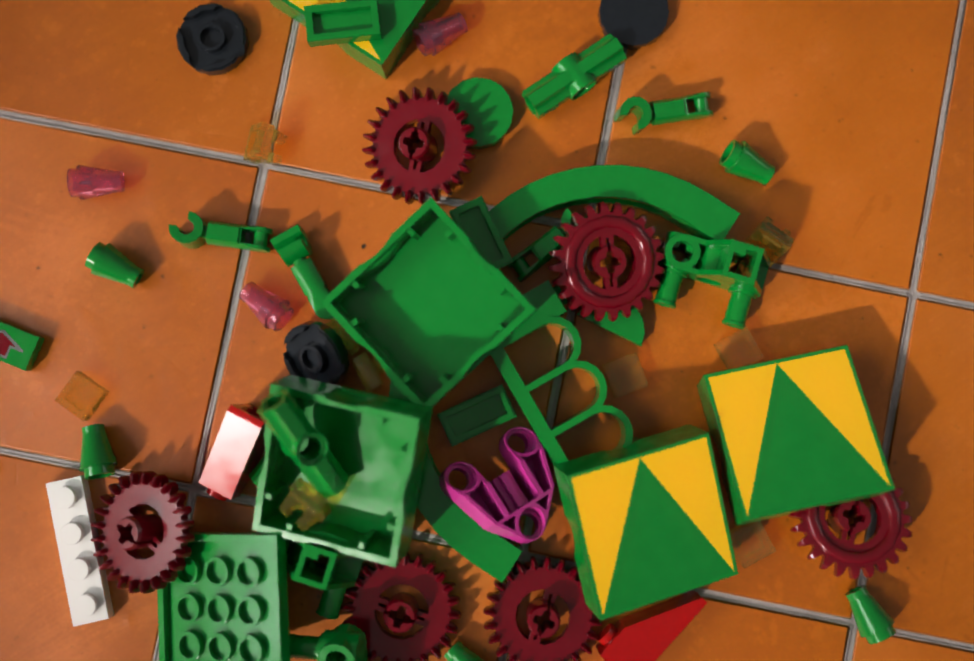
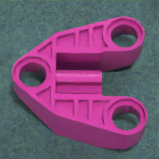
(523, 489)

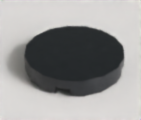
(633, 21)
(212, 39)
(316, 353)

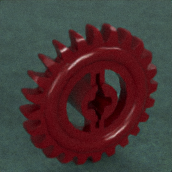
(425, 112)
(605, 226)
(129, 530)
(843, 551)
(554, 582)
(435, 622)

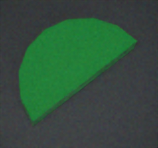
(627, 328)

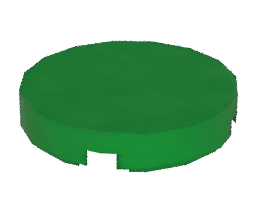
(487, 109)

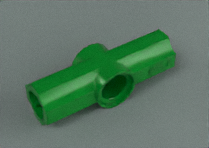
(574, 76)
(291, 429)

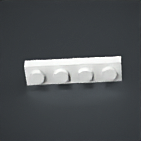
(84, 581)

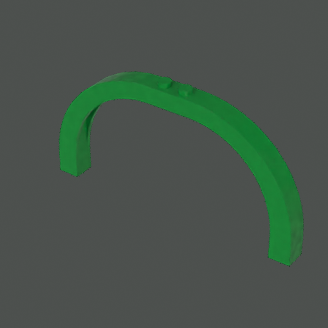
(632, 186)

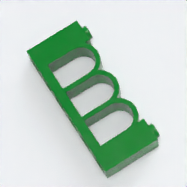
(549, 309)

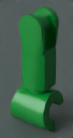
(664, 110)
(221, 235)
(294, 248)
(540, 250)

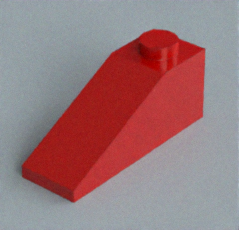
(648, 631)

